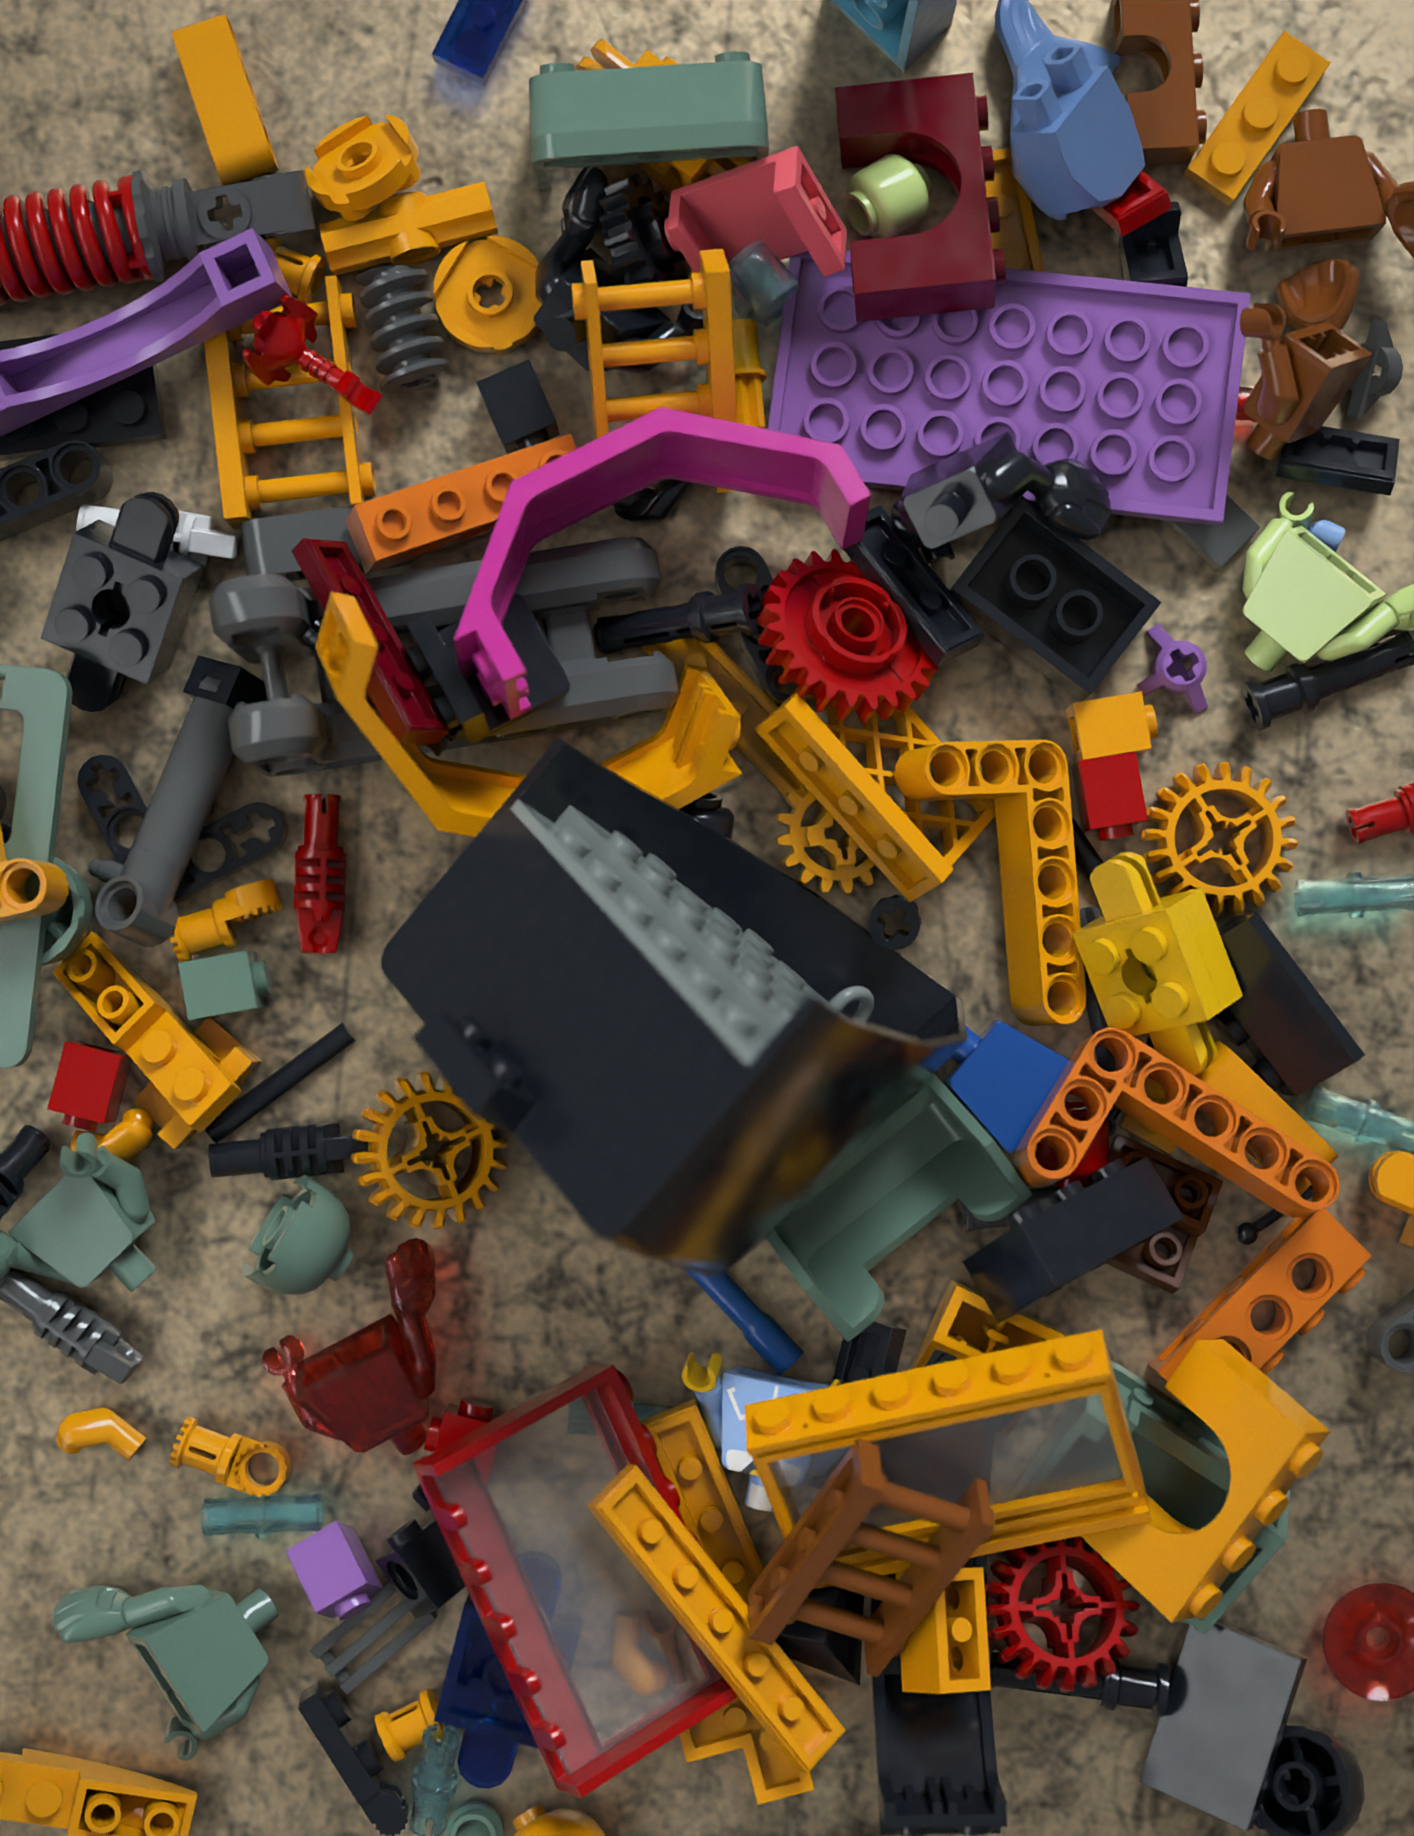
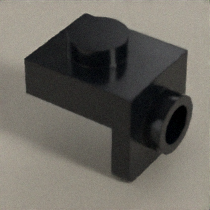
(1155, 251)

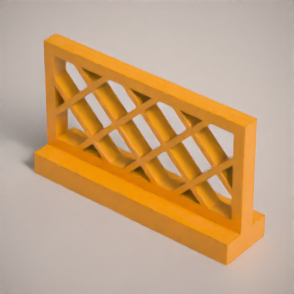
(858, 795)

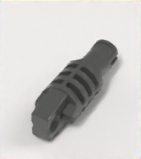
(70, 1327)

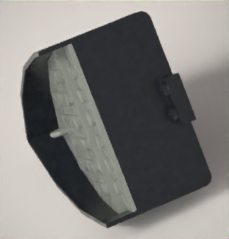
(660, 1013)

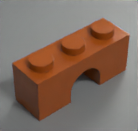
(1168, 115)

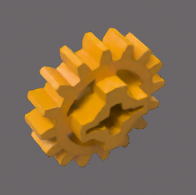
(840, 858)

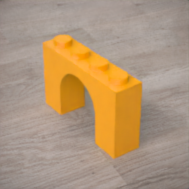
(1267, 1447)

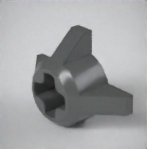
(1368, 386)

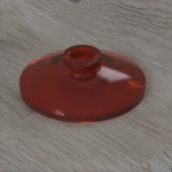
(1367, 1670)

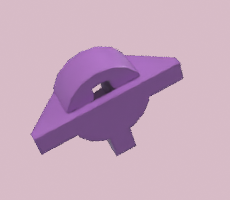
(1169, 672)

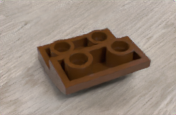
(1167, 1255)

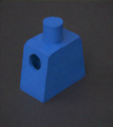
(1003, 1080)

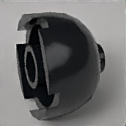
(1312, 1786)

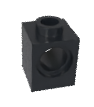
(518, 407)
(421, 1567)

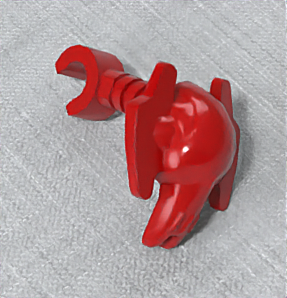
(281, 343)

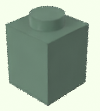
(224, 985)

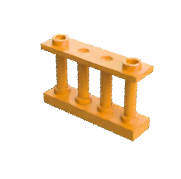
(707, 346)
(239, 436)

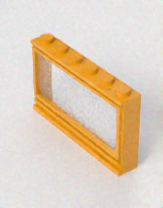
(1025, 1419)

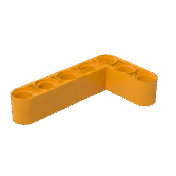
(1023, 858)

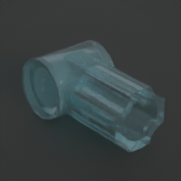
(761, 283)

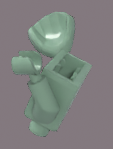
(85, 1222)
(190, 1641)

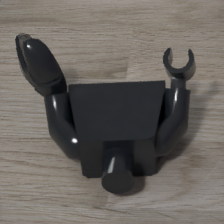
(563, 267)
(984, 485)

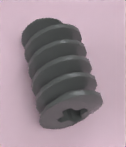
(400, 327)

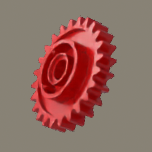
(842, 639)

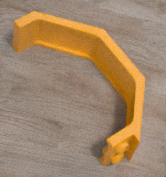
(674, 764)

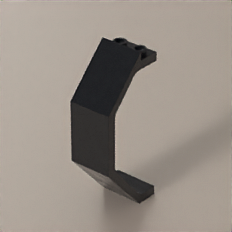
(935, 1756)

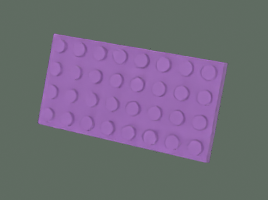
(1068, 364)

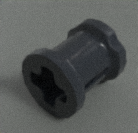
(901, 938)

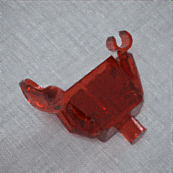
(378, 1378)

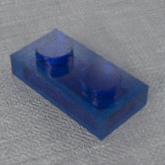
(477, 36)

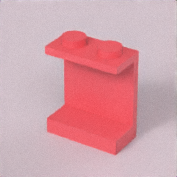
(759, 200)

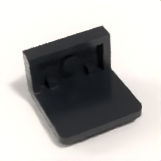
(463, 699)

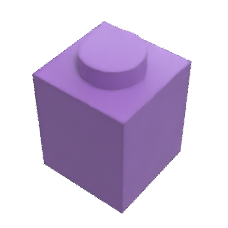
(335, 1571)

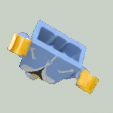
(723, 1411)

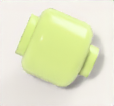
(887, 197)

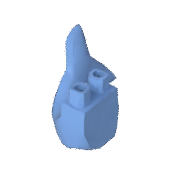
(1068, 119)

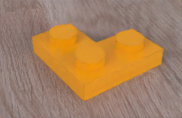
(737, 1728)

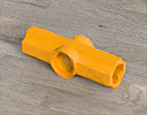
(409, 228)

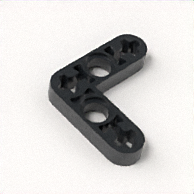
(194, 878)

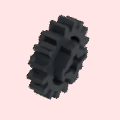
(637, 233)

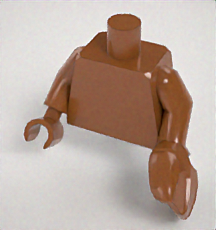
(1325, 192)
(1310, 366)

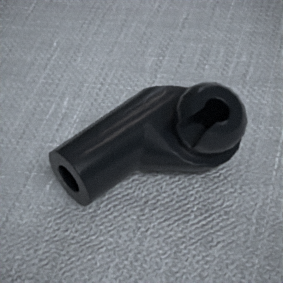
(653, 502)

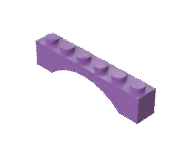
(195, 304)

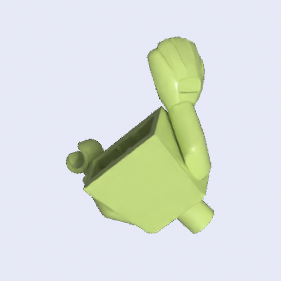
(1311, 597)

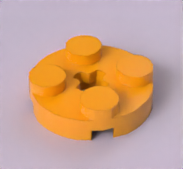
(363, 165)
(458, 305)

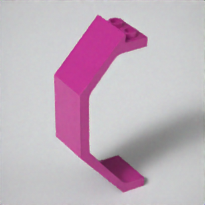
(617, 466)

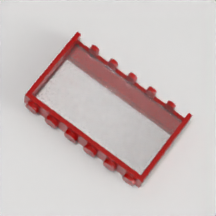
(567, 1612)

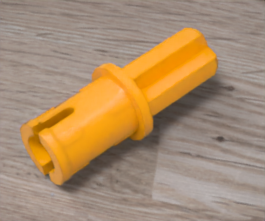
(748, 373)

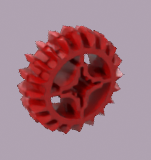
(1060, 1635)

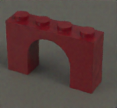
(939, 127)

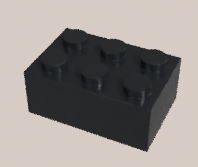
(1053, 600)

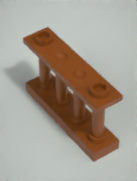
(836, 1523)

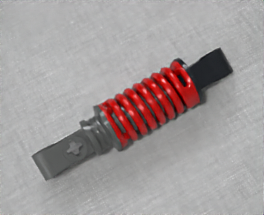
(132, 230)

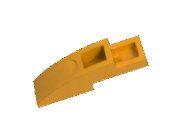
(148, 1031)
(90, 1797)

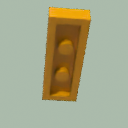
(1256, 118)

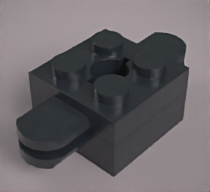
(122, 600)

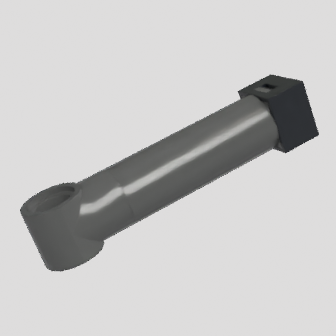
(141, 892)

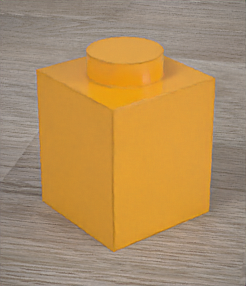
(1111, 726)

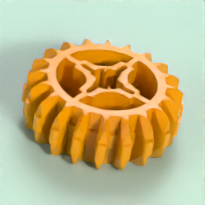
(1202, 817)
(443, 1173)

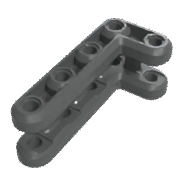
(293, 736)

